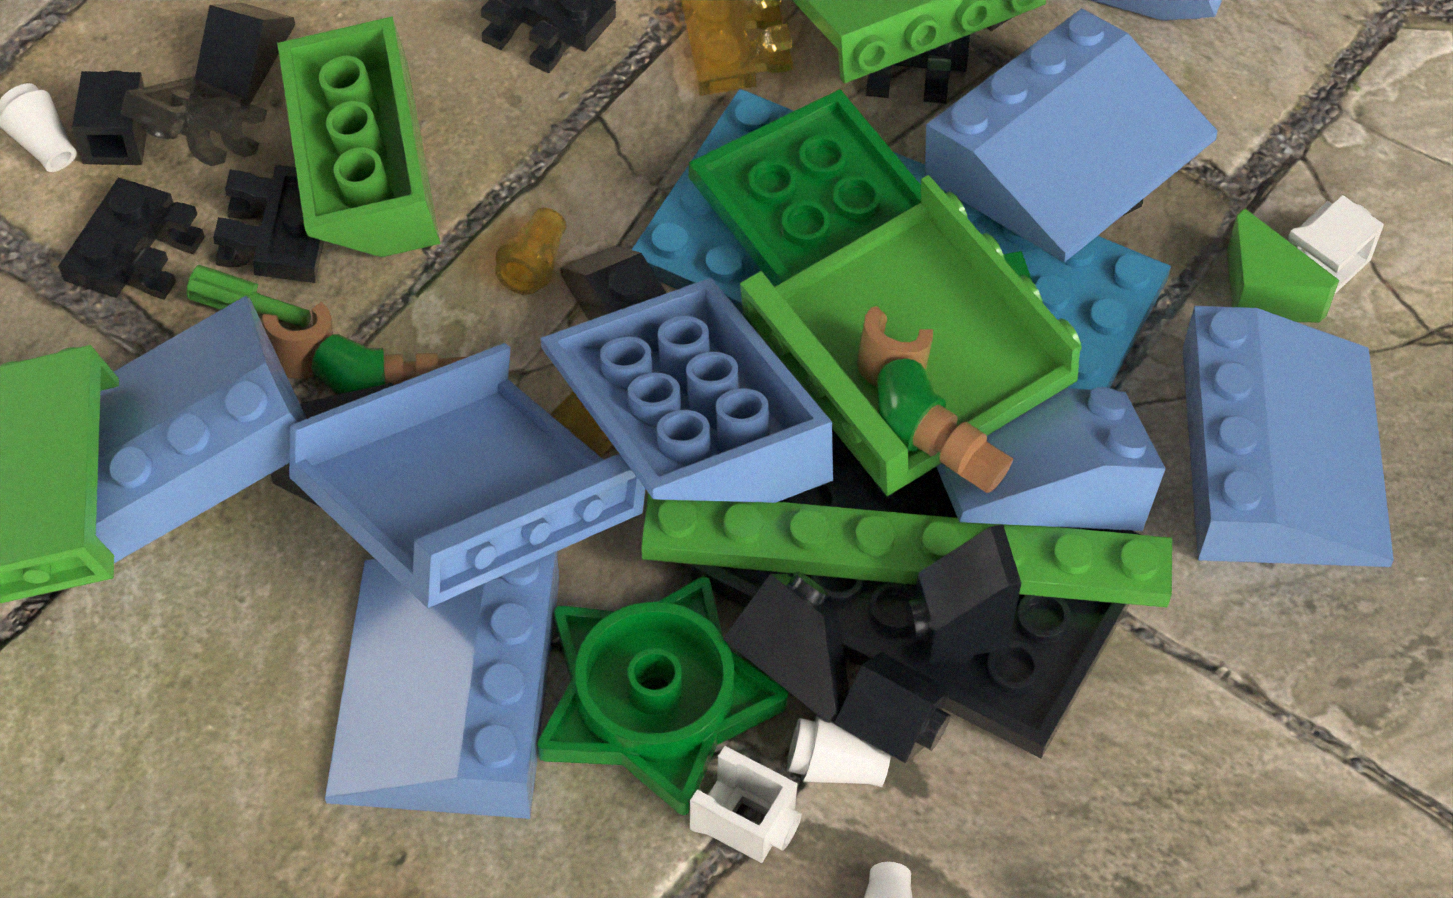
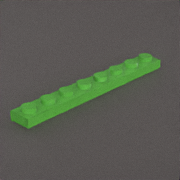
(901, 545)

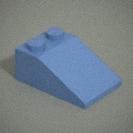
(1073, 465)

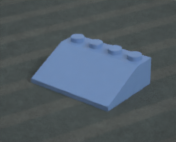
(1066, 136)
(696, 399)
(191, 427)
(1282, 443)
(446, 696)

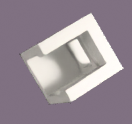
(1339, 238)
(756, 786)

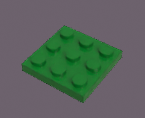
(805, 185)

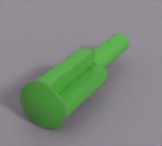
(222, 289)

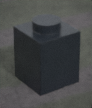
(99, 127)
(895, 708)

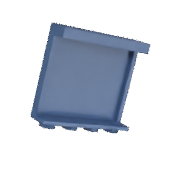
(458, 477)

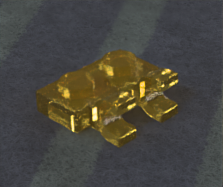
(721, 47)

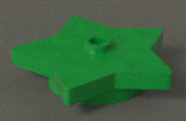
(654, 691)

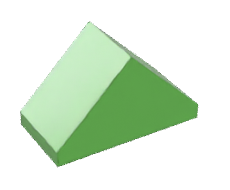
(1275, 274)

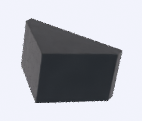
(240, 47)

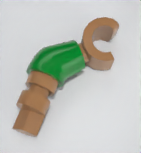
(340, 361)
(917, 412)

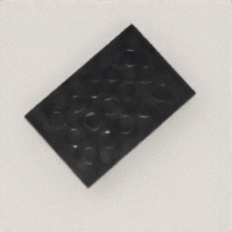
(1007, 692)

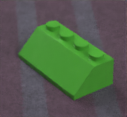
(358, 140)

